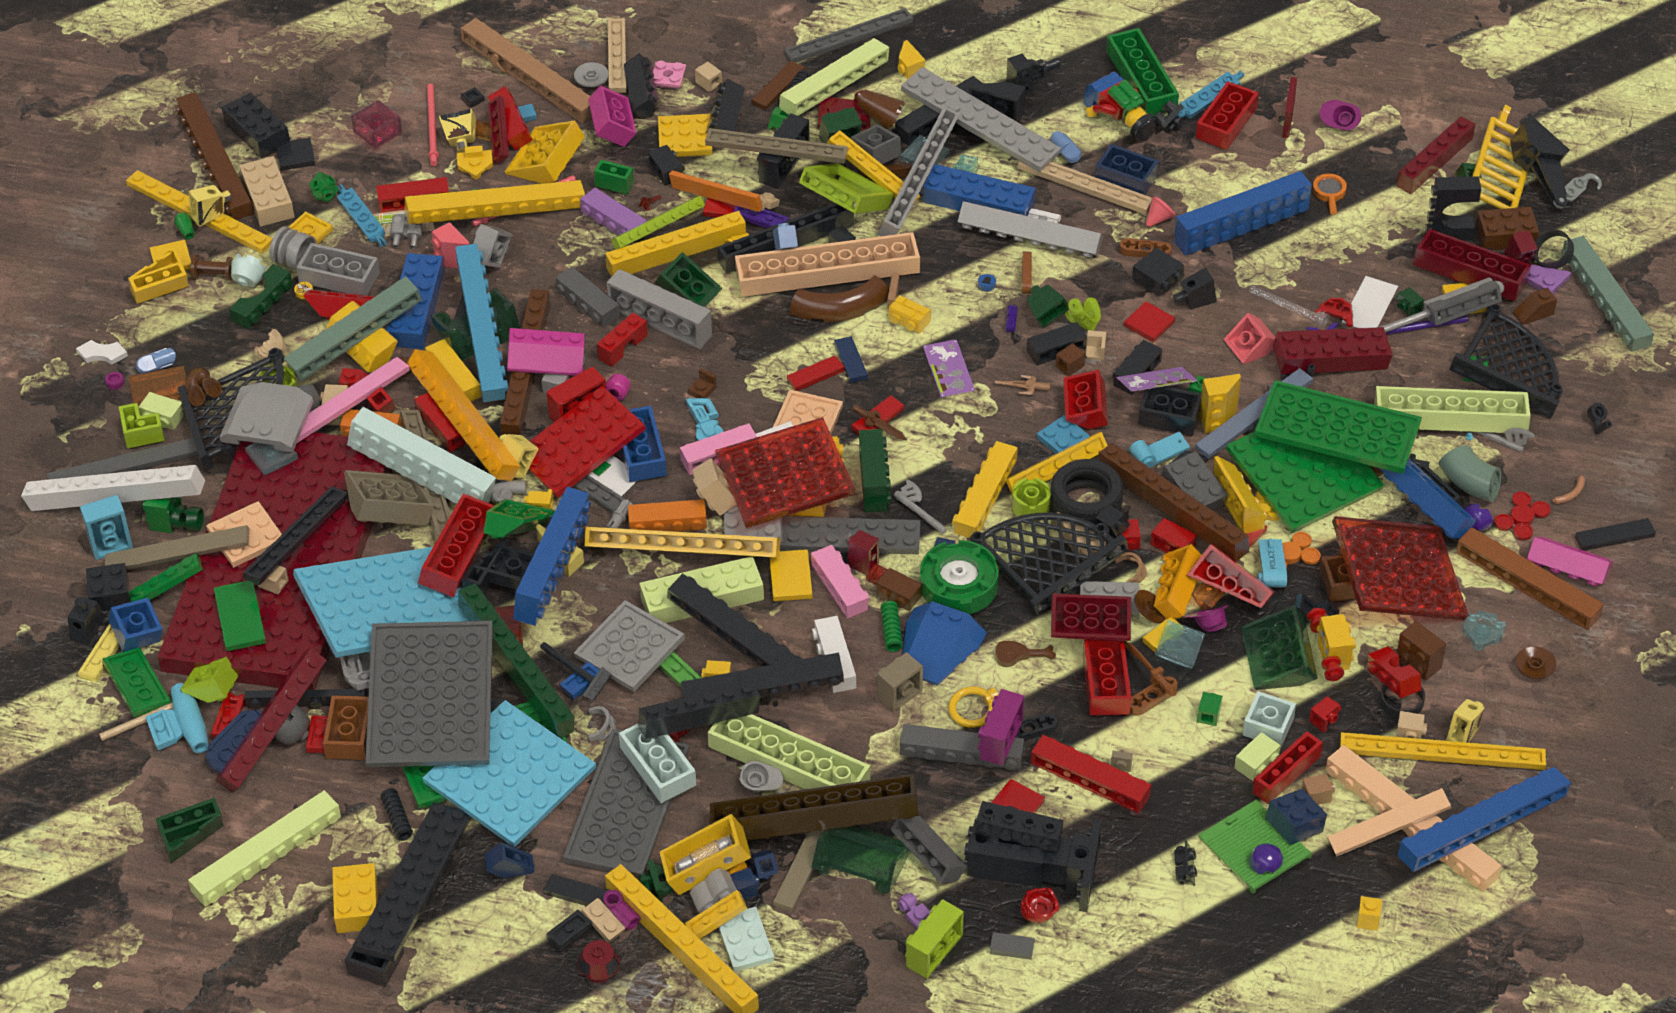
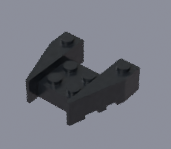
(501, 567)

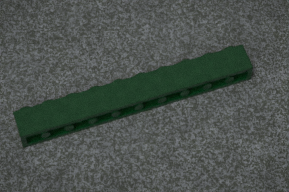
(518, 663)

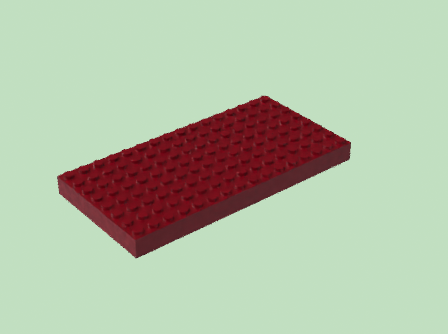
(286, 618)

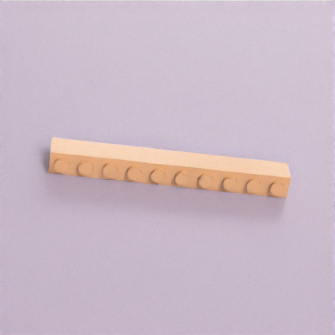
(1385, 795)

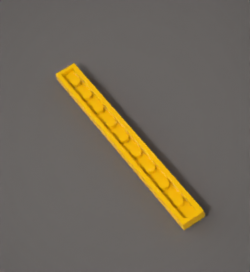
(180, 203)
(1445, 751)

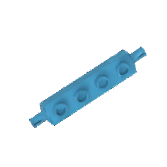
(1205, 96)
(361, 215)

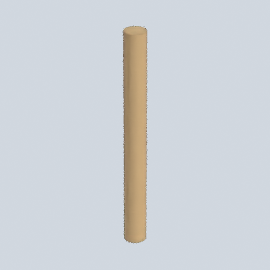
(131, 724)

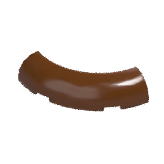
(841, 305)

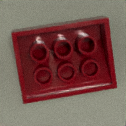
(1091, 617)

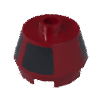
(599, 961)

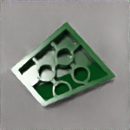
(514, 517)

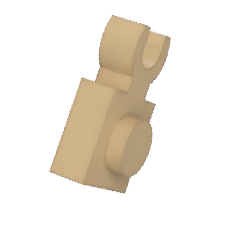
(769, 201)

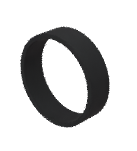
(1562, 261)
(1396, 712)

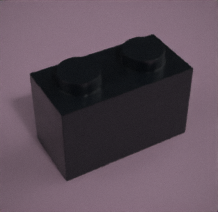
(663, 162)

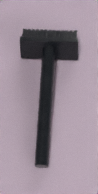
(596, 682)

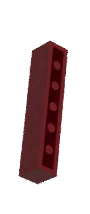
(1435, 155)

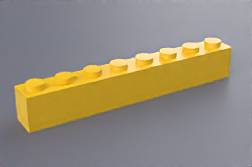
(668, 246)

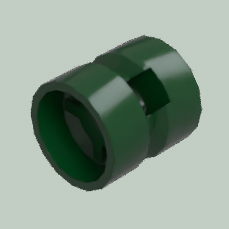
(188, 518)

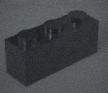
(1045, 346)
(1143, 359)

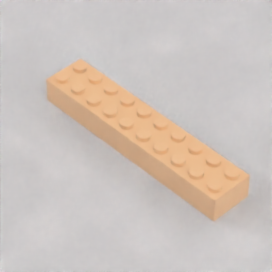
(827, 264)

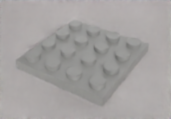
(630, 645)

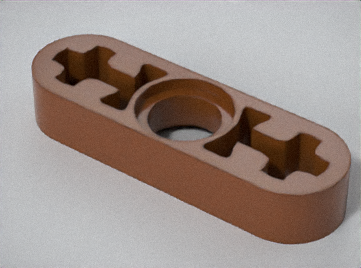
(1133, 243)
(1026, 272)
(1149, 703)

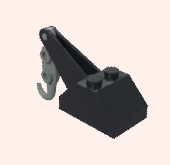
(1541, 153)

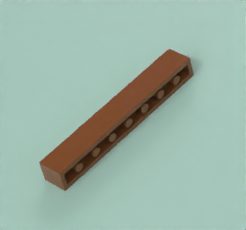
(1530, 578)

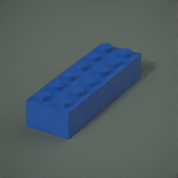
(951, 186)
(414, 324)

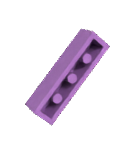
(609, 212)

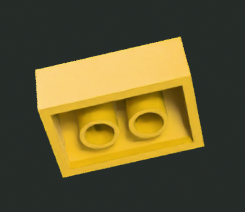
(1219, 401)

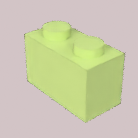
(169, 410)
(1257, 756)

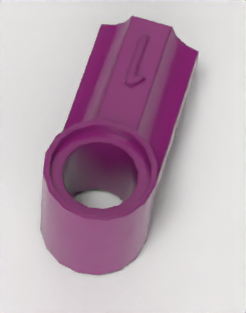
(621, 909)

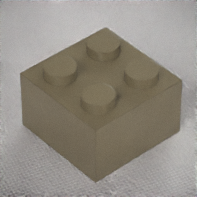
(899, 681)

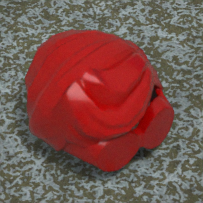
(1039, 905)

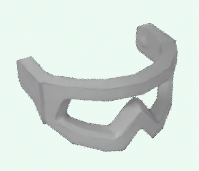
(600, 735)

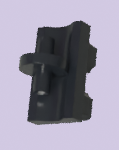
(1172, 110)

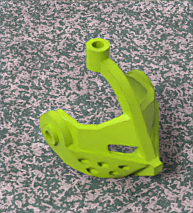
(1086, 317)

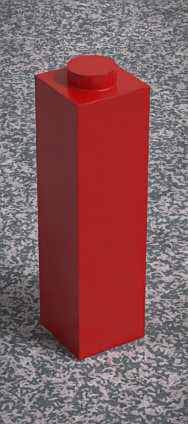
(438, 422)

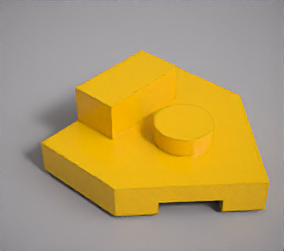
(474, 161)

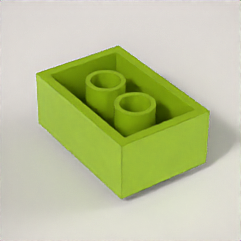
(934, 938)

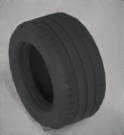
(1083, 474)

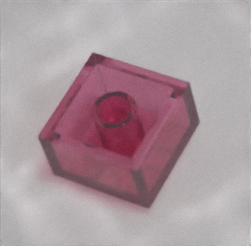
(376, 124)

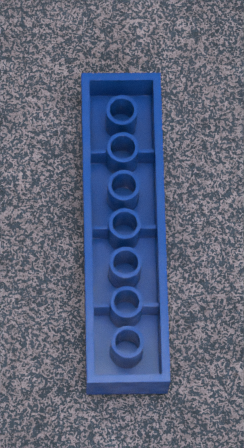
(1242, 213)
(551, 556)

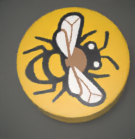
(301, 288)

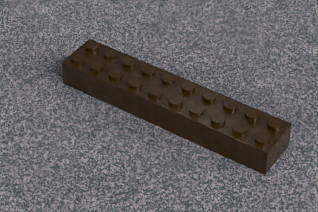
(822, 807)

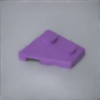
(1546, 277)

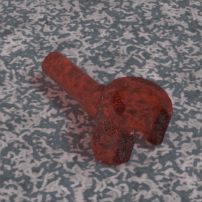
(646, 202)

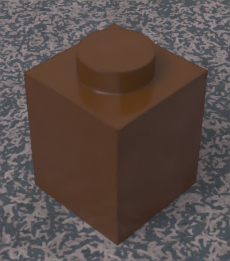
(1070, 359)

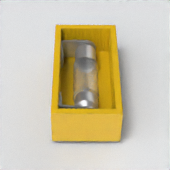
(701, 853)

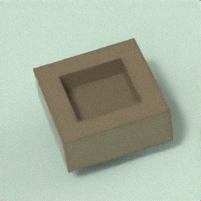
(1122, 760)

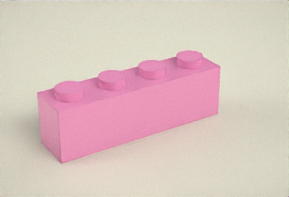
(700, 451)
(840, 581)

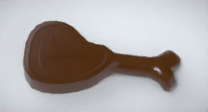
(1011, 652)

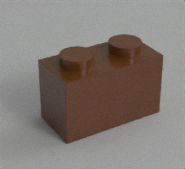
(899, 588)

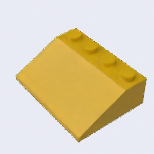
(547, 153)

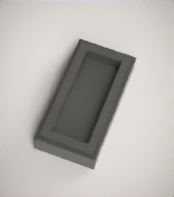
(1012, 945)

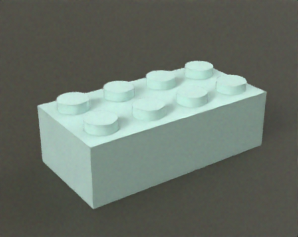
(658, 763)

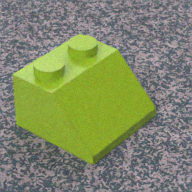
(211, 681)

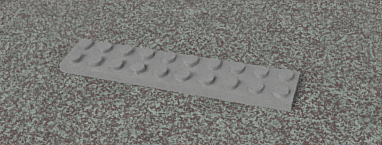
(982, 119)

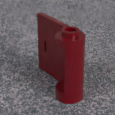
(837, 104)

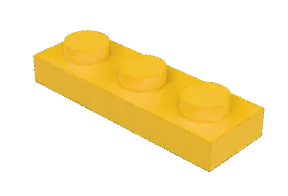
(717, 914)

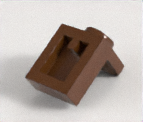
(703, 385)

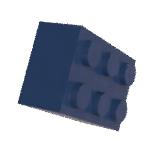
(1127, 169)

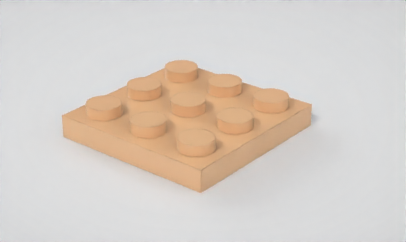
(804, 407)
(261, 535)

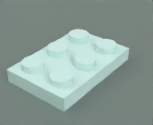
(746, 941)

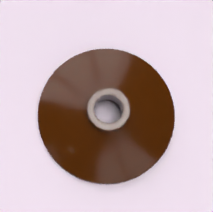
(1144, 602)
(1536, 662)

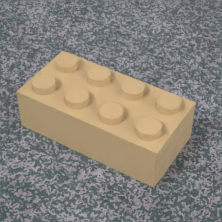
(266, 191)

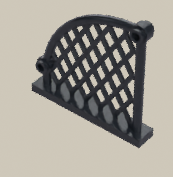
(275, 357)
(1492, 379)
(1068, 581)

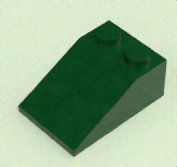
(688, 281)

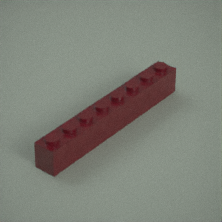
(270, 720)

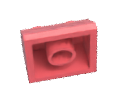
(444, 243)
(1250, 339)

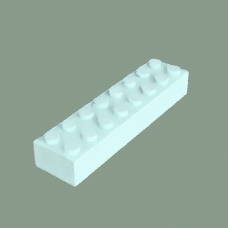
(418, 458)

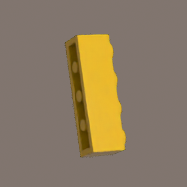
(456, 369)

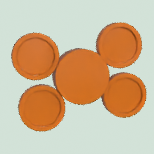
(1293, 552)

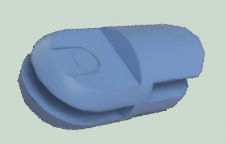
(1068, 147)
(156, 360)

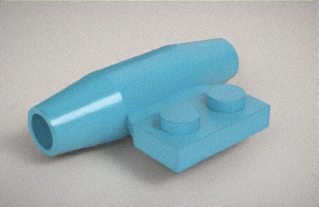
(183, 720)

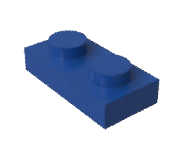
(575, 685)

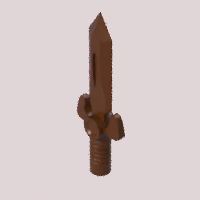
(875, 418)

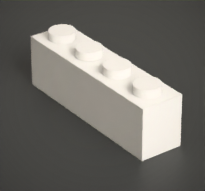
(830, 641)

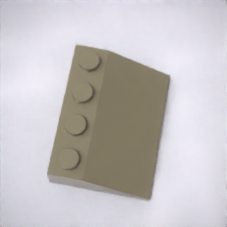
(387, 498)

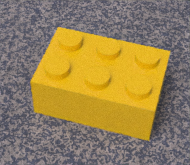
(354, 896)

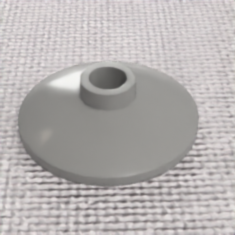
(591, 74)

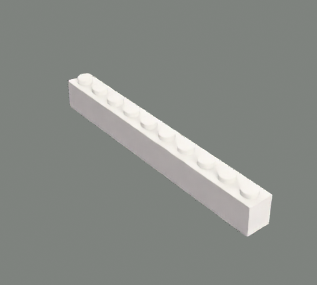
(127, 485)

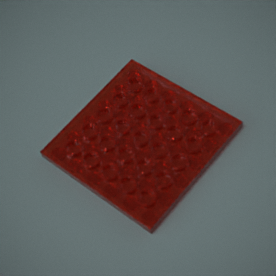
(785, 472)
(1399, 568)

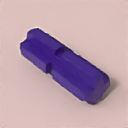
(1011, 318)

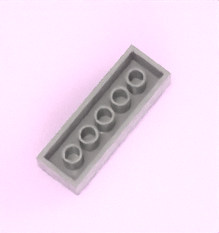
(661, 309)

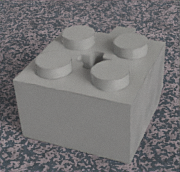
(493, 244)

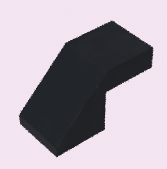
(1305, 605)

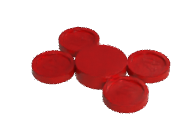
(1522, 515)

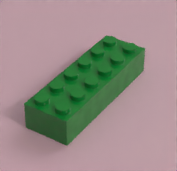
(1141, 69)

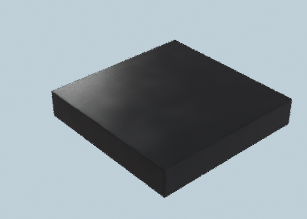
(296, 154)

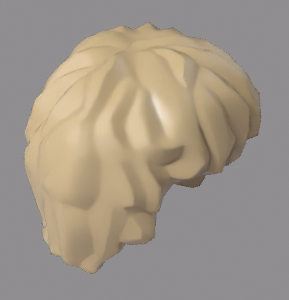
(275, 341)

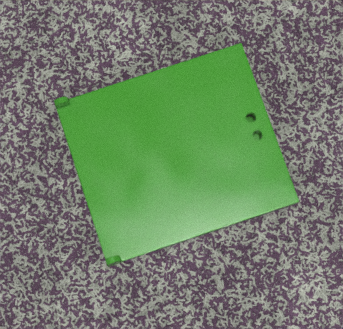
(1245, 831)

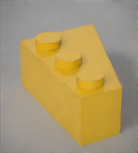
(159, 278)

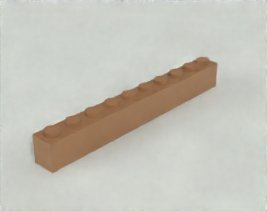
(528, 69)

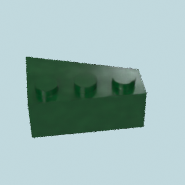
(188, 827)

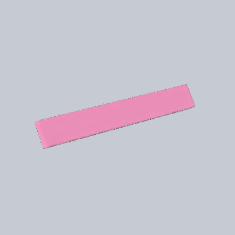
(353, 396)

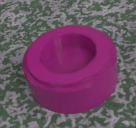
(114, 380)

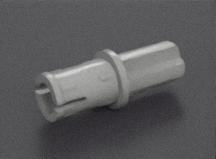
(619, 515)

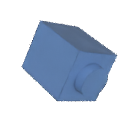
(785, 236)

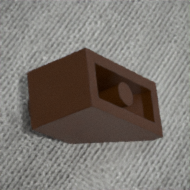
(1536, 306)

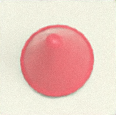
(1158, 212)

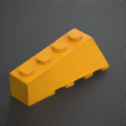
(1174, 583)

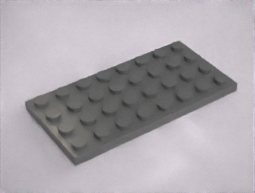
(618, 816)

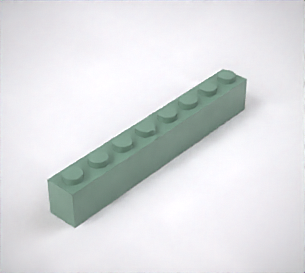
(1609, 295)
(353, 328)

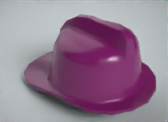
(1340, 115)
(1210, 619)

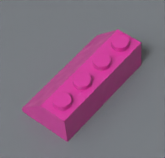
(545, 351)
(1569, 560)

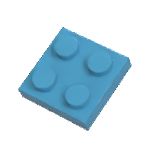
(1061, 435)

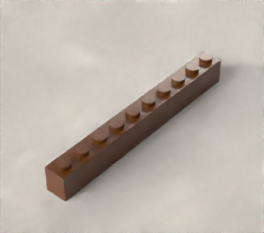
(213, 155)
(522, 382)
(1176, 502)

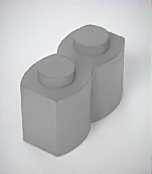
(712, 889)

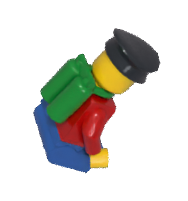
(1120, 100)

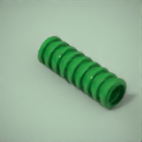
(891, 626)

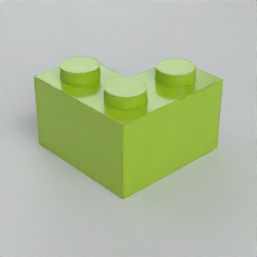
(140, 429)

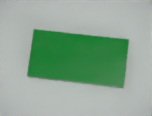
(239, 615)
(136, 681)

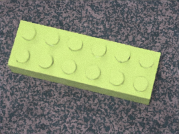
(732, 581)

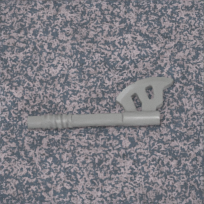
(1509, 442)
(908, 501)

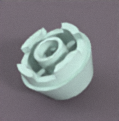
(247, 270)

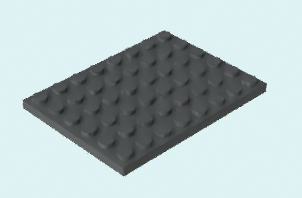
(430, 694)

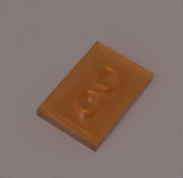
(160, 382)

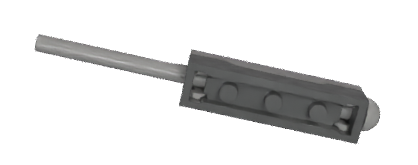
(1455, 304)

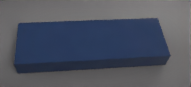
(850, 359)

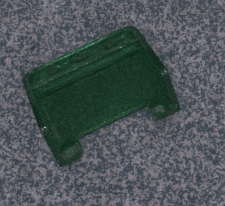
(862, 855)

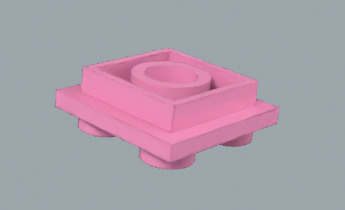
(674, 70)

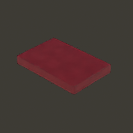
(1289, 107)

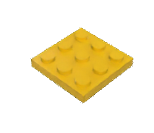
(685, 134)

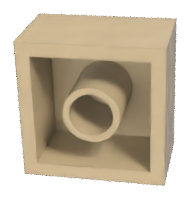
(713, 487)

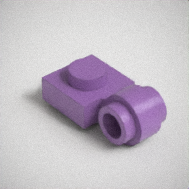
(915, 914)

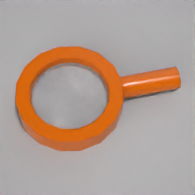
(1330, 189)

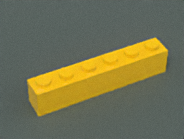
(985, 489)

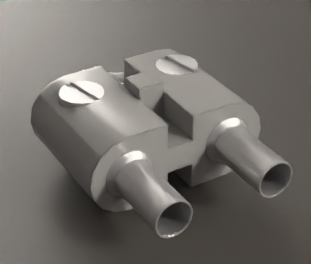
(401, 229)

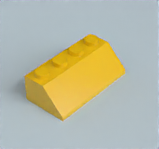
(372, 351)
(1240, 500)

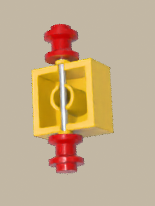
(1333, 642)

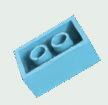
(106, 526)

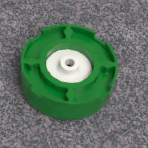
(959, 576)

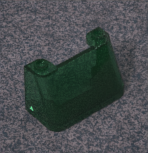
(457, 331)

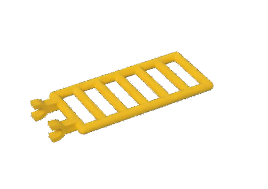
(1483, 156)

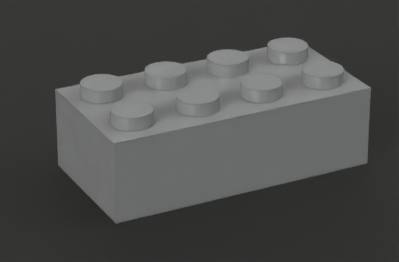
(338, 269)

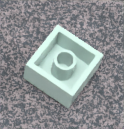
(1269, 716)

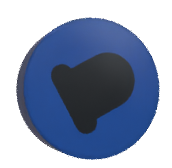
(986, 282)

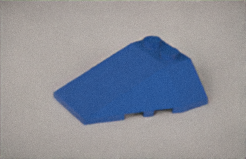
(941, 639)

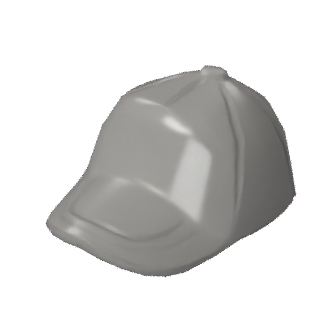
(760, 777)

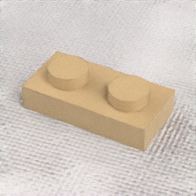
(603, 920)

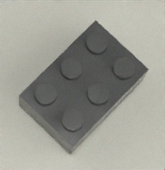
(1197, 480)

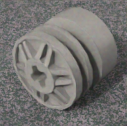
(289, 246)

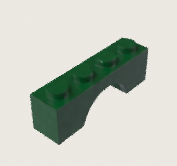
(249, 310)

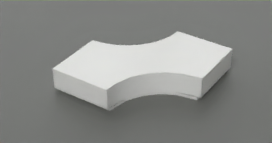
(93, 351)

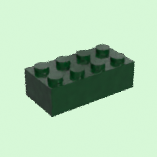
(874, 470)

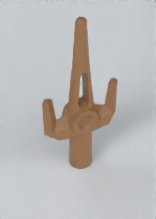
(1030, 385)

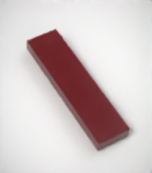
(498, 130)

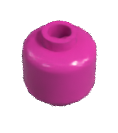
(618, 386)

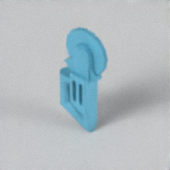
(705, 421)

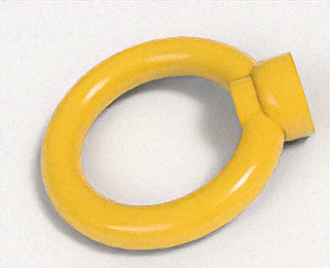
(987, 695)

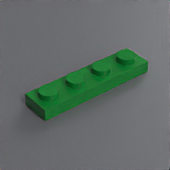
(167, 579)

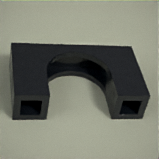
(1448, 192)

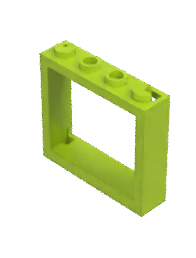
(848, 189)

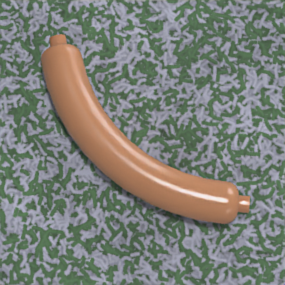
(1571, 495)

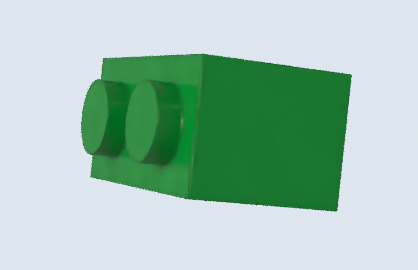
(614, 177)

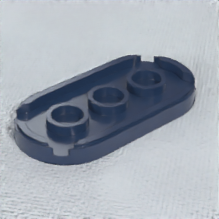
(229, 738)

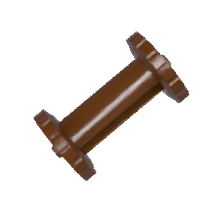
(211, 267)

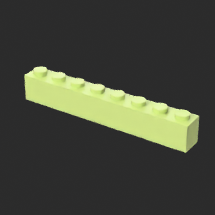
(834, 77)
(264, 848)

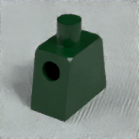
(1046, 304)

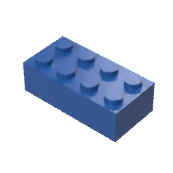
(644, 453)

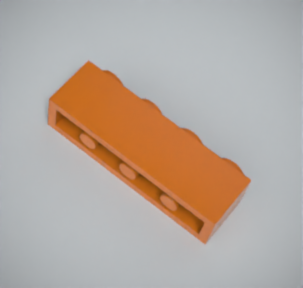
(668, 516)

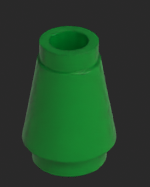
(184, 225)

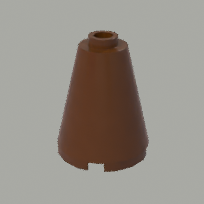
(880, 108)

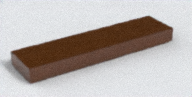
(776, 86)

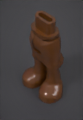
(201, 377)

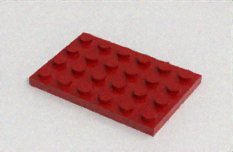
(582, 440)

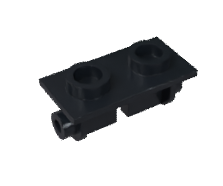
(1185, 856)

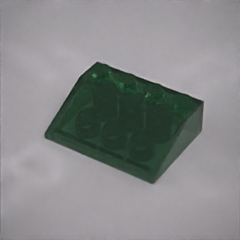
(1279, 650)

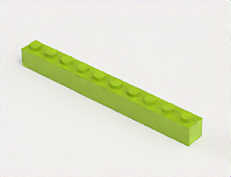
(657, 222)

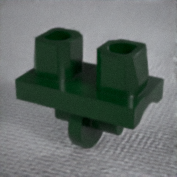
(652, 881)

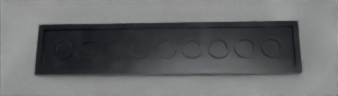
(412, 882)

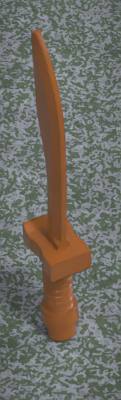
(1156, 674)

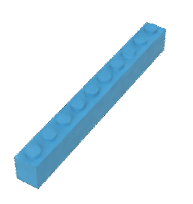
(480, 323)

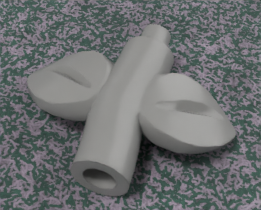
(505, 489)

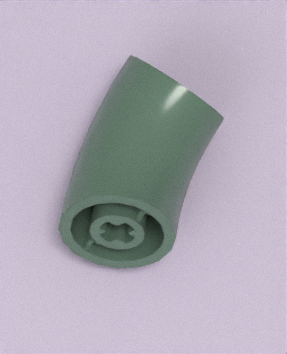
(1471, 473)

